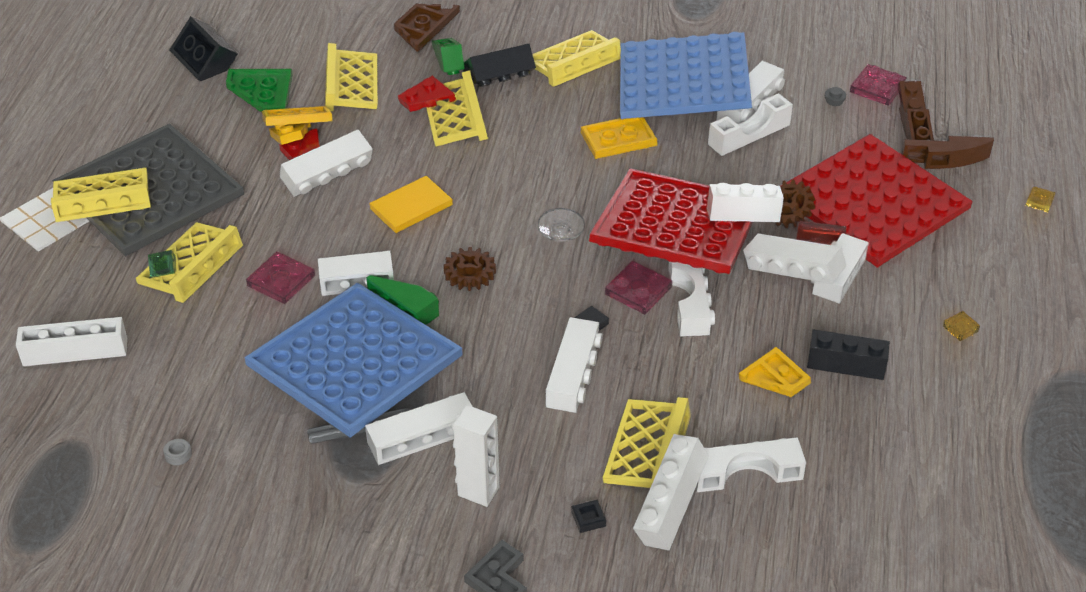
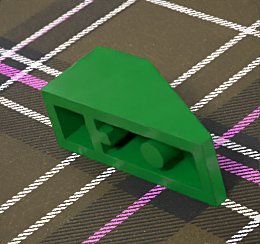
(449, 55)
(407, 297)

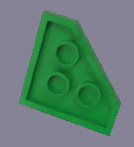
(261, 87)

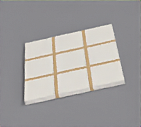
(37, 223)

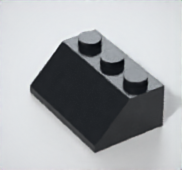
(202, 50)
(500, 65)
(848, 354)

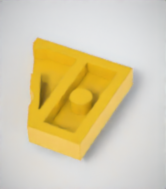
(289, 132)
(776, 373)

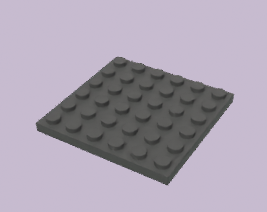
(180, 184)

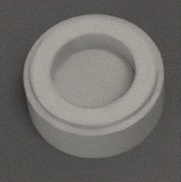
(177, 451)

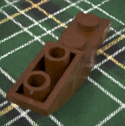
(913, 112)
(953, 153)

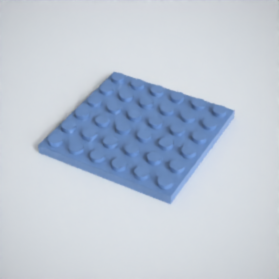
(684, 75)
(353, 358)

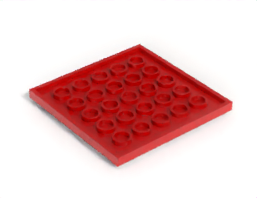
(880, 197)
(669, 222)

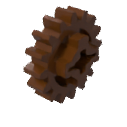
(796, 203)
(469, 269)

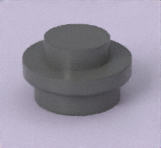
(835, 96)

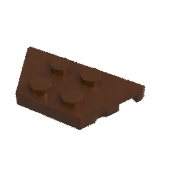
(423, 23)

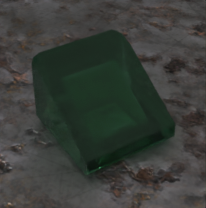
(162, 263)

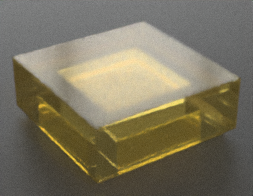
(1040, 199)
(961, 325)

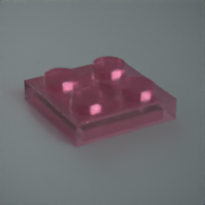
(877, 84)
(280, 277)
(638, 287)

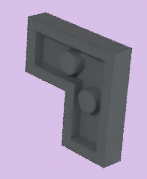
(493, 570)

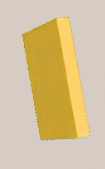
(296, 115)
(618, 136)
(411, 204)

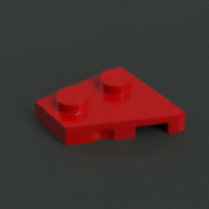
(425, 94)
(302, 146)

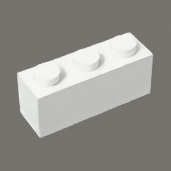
(745, 202)
(854, 256)
(343, 272)

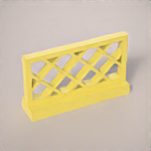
(583, 61)
(335, 77)
(469, 106)
(96, 202)
(199, 267)
(676, 423)

